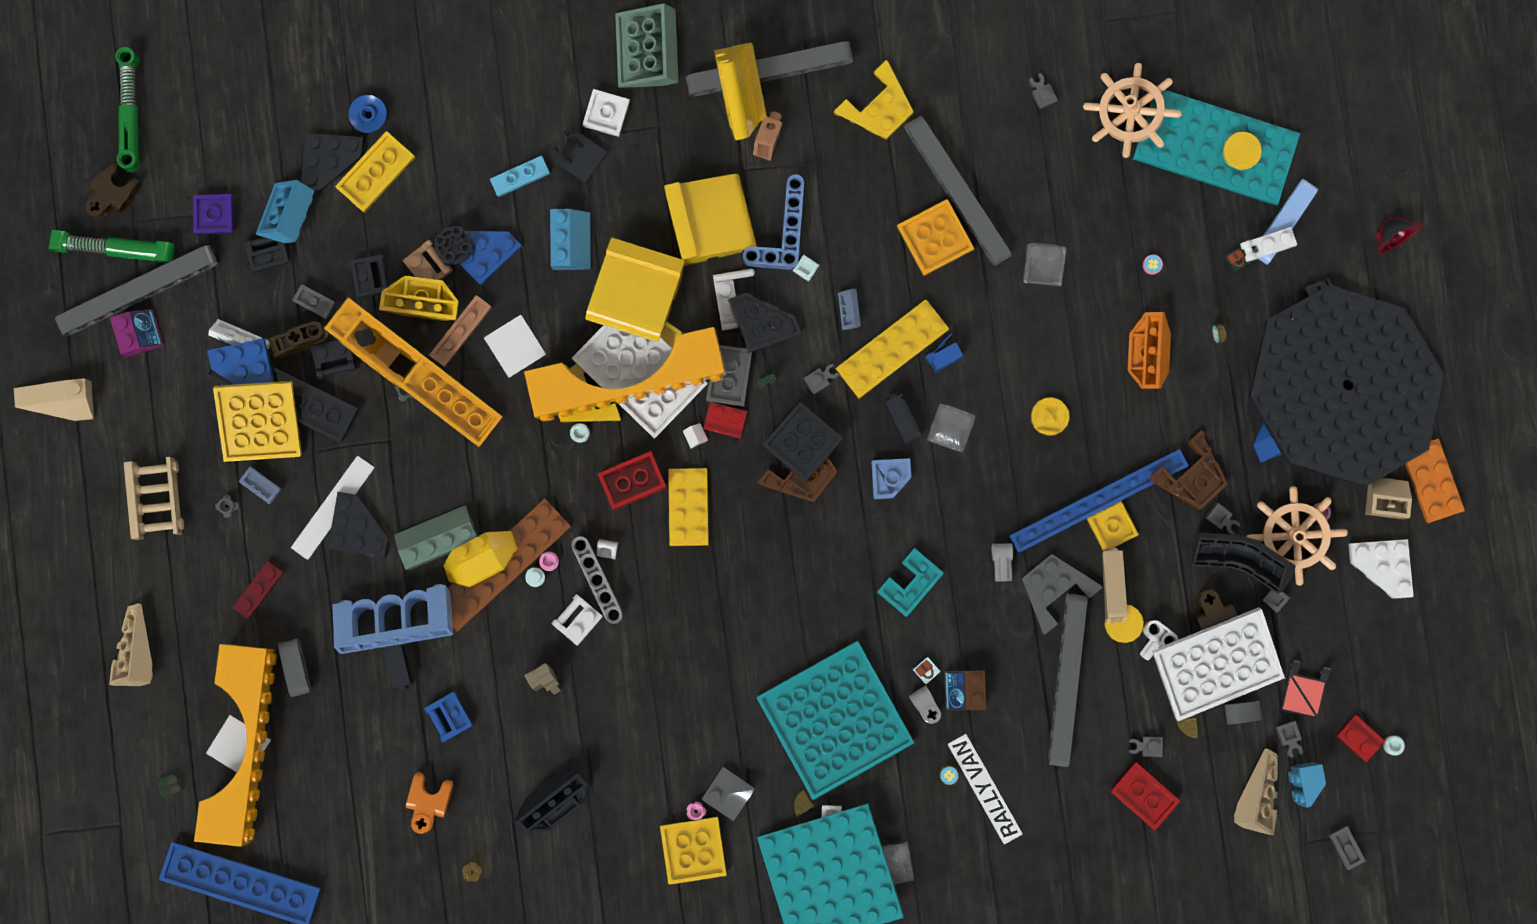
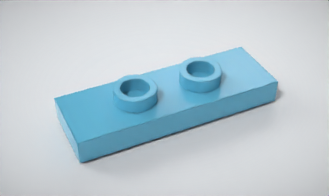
(519, 176)

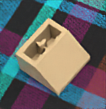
(1389, 499)

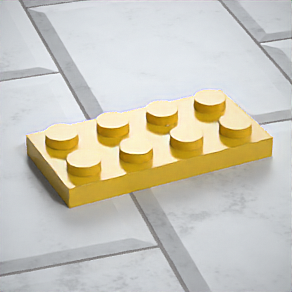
(375, 172)
(688, 507)

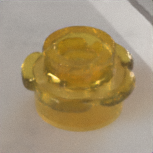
(466, 872)

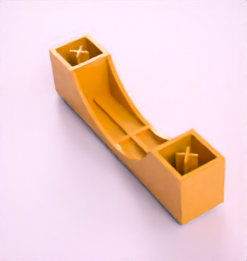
(692, 360)
(247, 678)

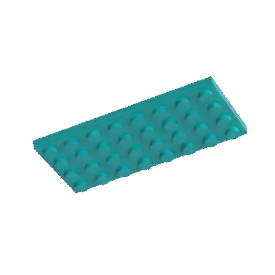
(1196, 146)

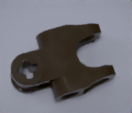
(108, 195)
(291, 342)
(1212, 611)

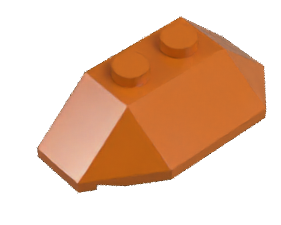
(1150, 350)

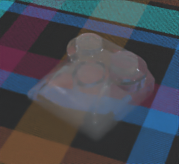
(1044, 264)
(951, 427)
(899, 862)

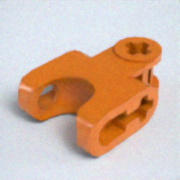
(427, 805)

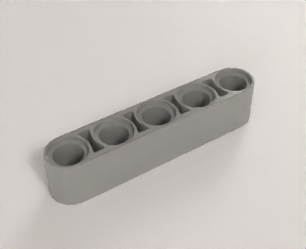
(604, 586)

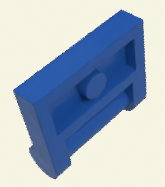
(453, 713)

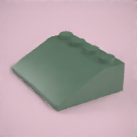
(647, 47)

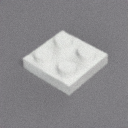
(606, 112)

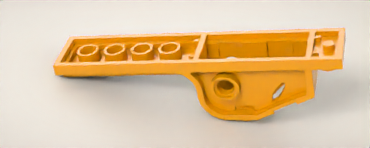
(425, 379)

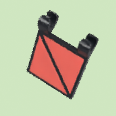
(1302, 693)

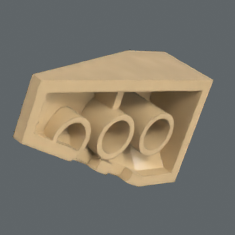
(134, 657)

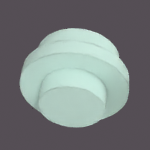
(535, 577)

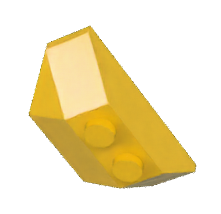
(420, 299)
(480, 558)

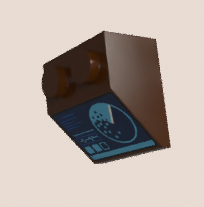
(965, 690)

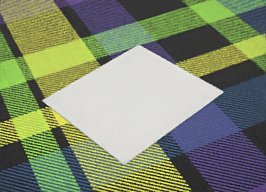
(514, 346)
(231, 744)

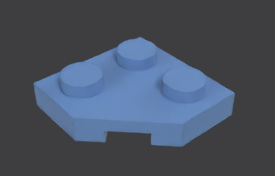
(889, 477)

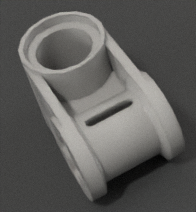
(923, 702)

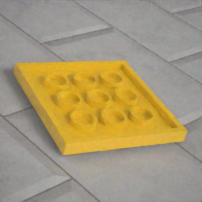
(257, 421)

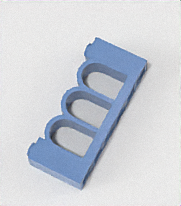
(347, 615)

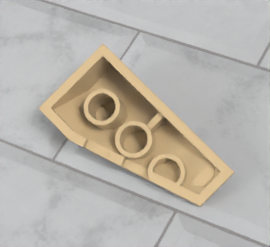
(60, 399)
(1256, 804)

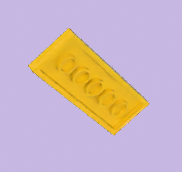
(892, 349)

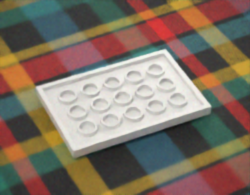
(623, 360)
(1218, 664)

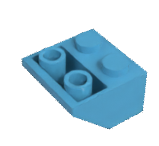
(1307, 782)

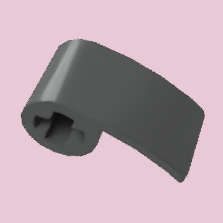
(1243, 712)

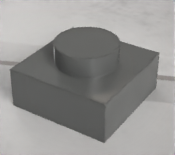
(1274, 600)

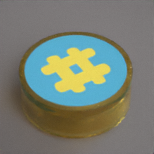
(1219, 333)
(949, 775)

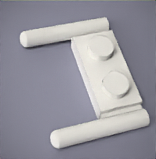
(725, 290)

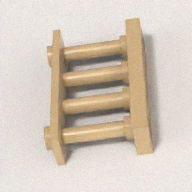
(134, 491)

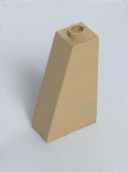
(1114, 586)

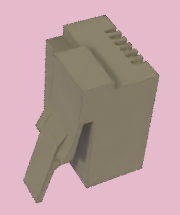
(542, 678)

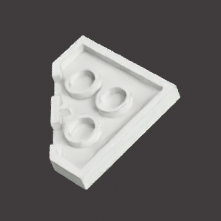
(1385, 565)

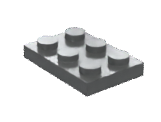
(734, 385)

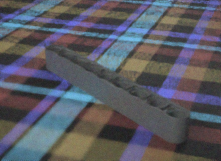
(778, 67)
(957, 190)
(136, 291)
(1067, 680)

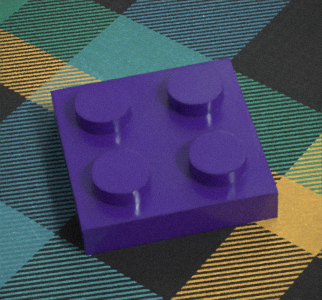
(213, 214)

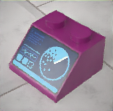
(136, 332)

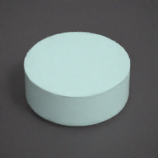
(579, 433)
(1394, 745)

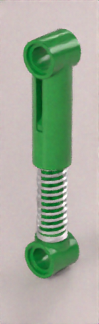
(128, 111)
(115, 247)

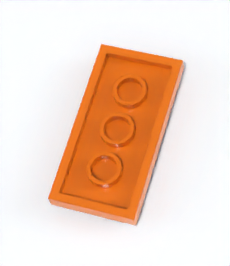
(1434, 484)

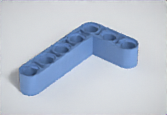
(788, 231)

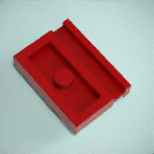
(725, 420)
(1360, 738)

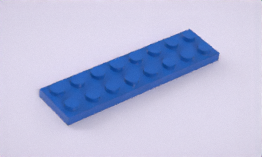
(239, 883)

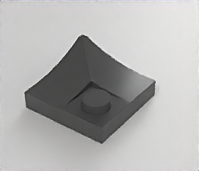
(728, 793)

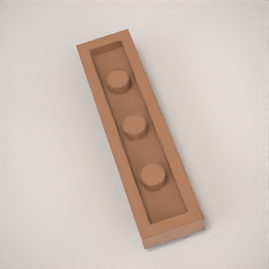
(460, 331)

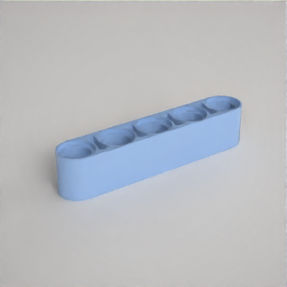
(1291, 211)

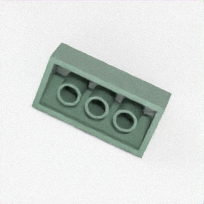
(435, 538)

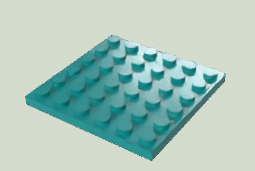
(835, 720)
(831, 871)

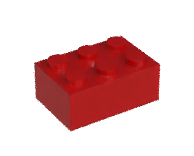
(632, 481)

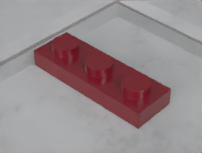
(258, 590)

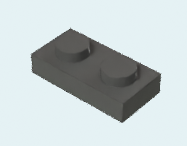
(314, 301)
(1347, 847)

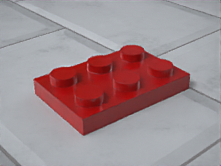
(1144, 796)

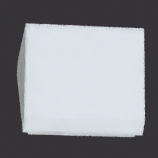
(695, 435)
(607, 549)

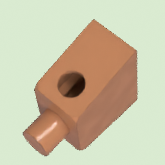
(768, 136)

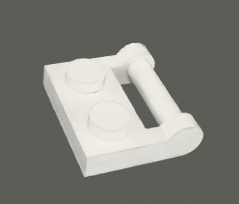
(582, 623)

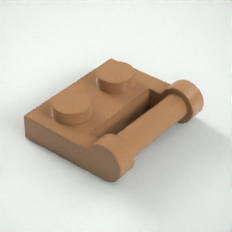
(421, 268)

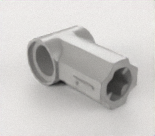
(1002, 556)

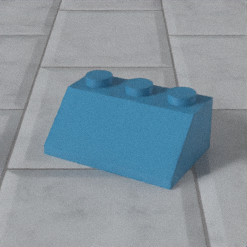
(285, 211)
(570, 239)

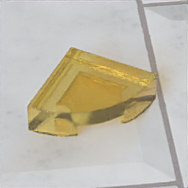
(1188, 727)
(802, 803)

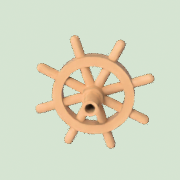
(1132, 110)
(1297, 535)

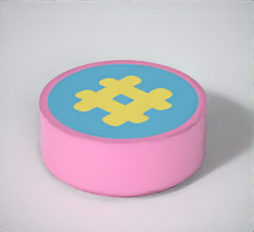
(1152, 264)

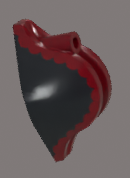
(1395, 232)

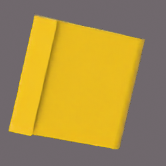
(740, 88)
(710, 218)
(635, 290)

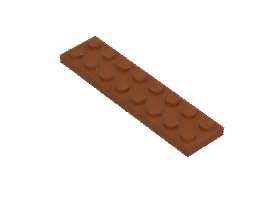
(533, 537)

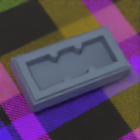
(849, 309)
(260, 485)

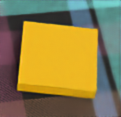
(1112, 526)

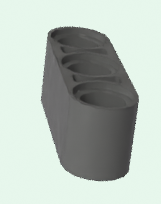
(294, 667)

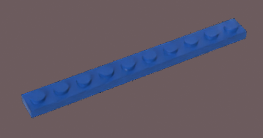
(1095, 502)

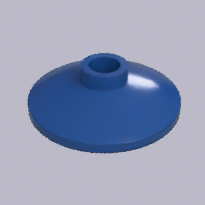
(364, 105)

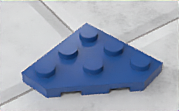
(489, 253)
(243, 362)

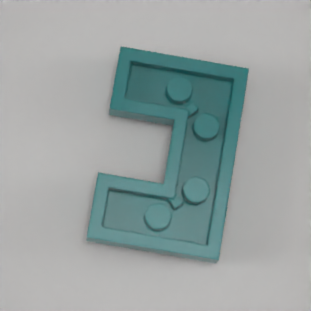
(906, 599)

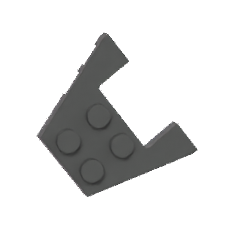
(1049, 582)

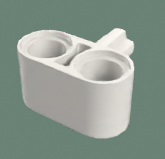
(1157, 639)

